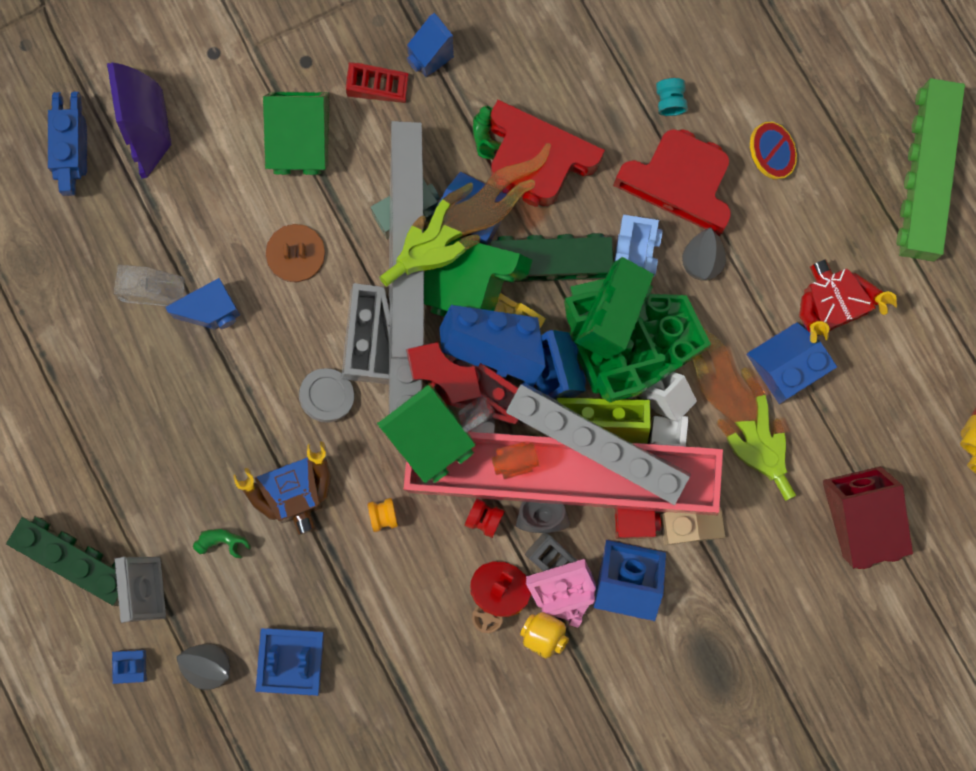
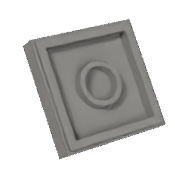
(140, 589)

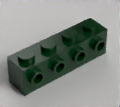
(66, 558)

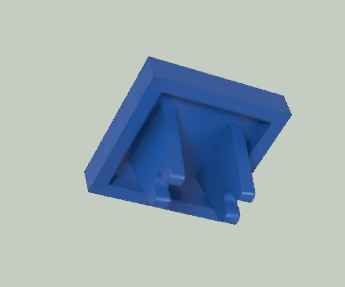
(289, 662)

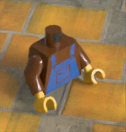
(291, 490)

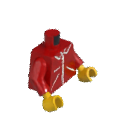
(839, 300)

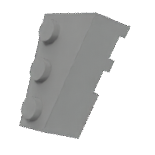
(367, 336)

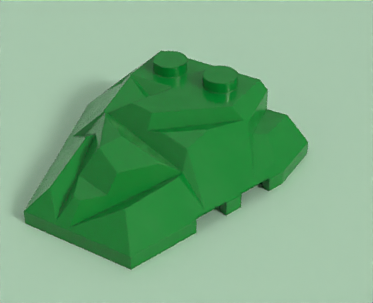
(660, 343)

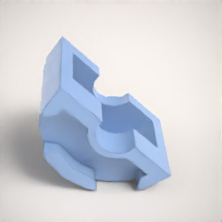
(638, 240)

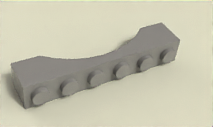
(598, 444)

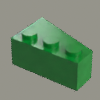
(616, 309)

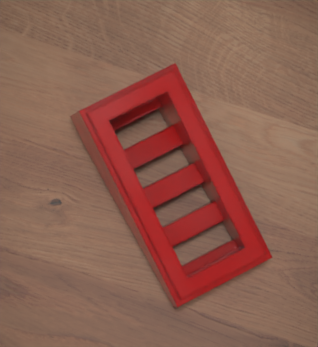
(375, 93)

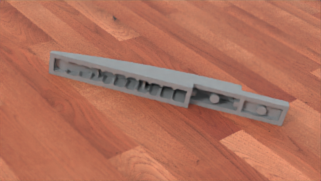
(407, 291)

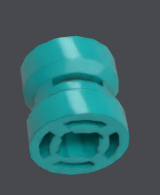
(671, 97)

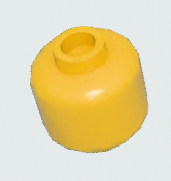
(544, 635)

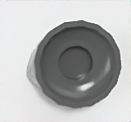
(704, 256)
(542, 517)
(204, 666)

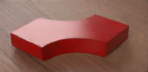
(430, 364)

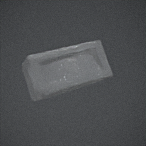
(476, 414)

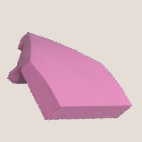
(564, 591)

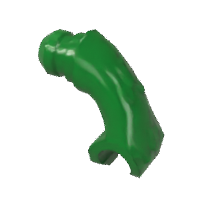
(481, 133)
(212, 537)

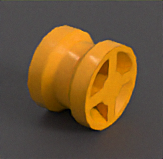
(382, 515)

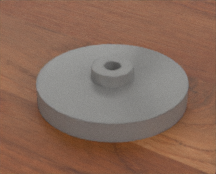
(326, 395)

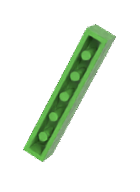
(931, 170)

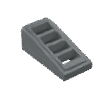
(540, 546)

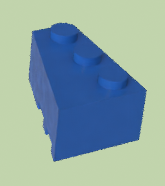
(494, 339)

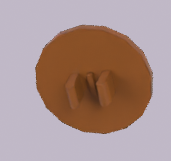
(295, 253)

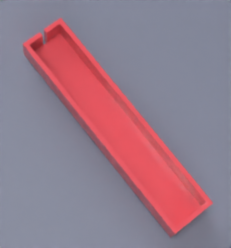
(575, 479)

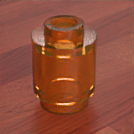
(515, 460)

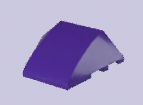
(140, 115)

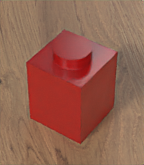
(636, 524)

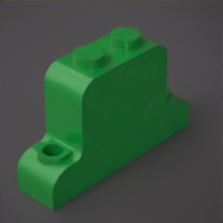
(473, 278)

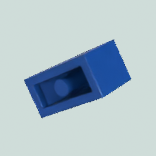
(430, 46)
(206, 307)

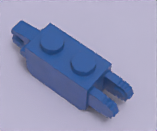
(67, 142)

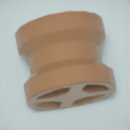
(486, 622)

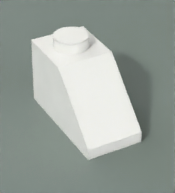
(670, 396)

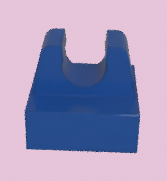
(129, 666)

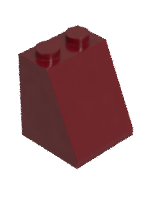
(869, 517)

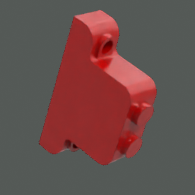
(525, 138)
(681, 179)

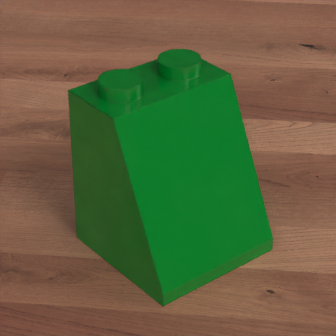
(296, 131)
(427, 434)

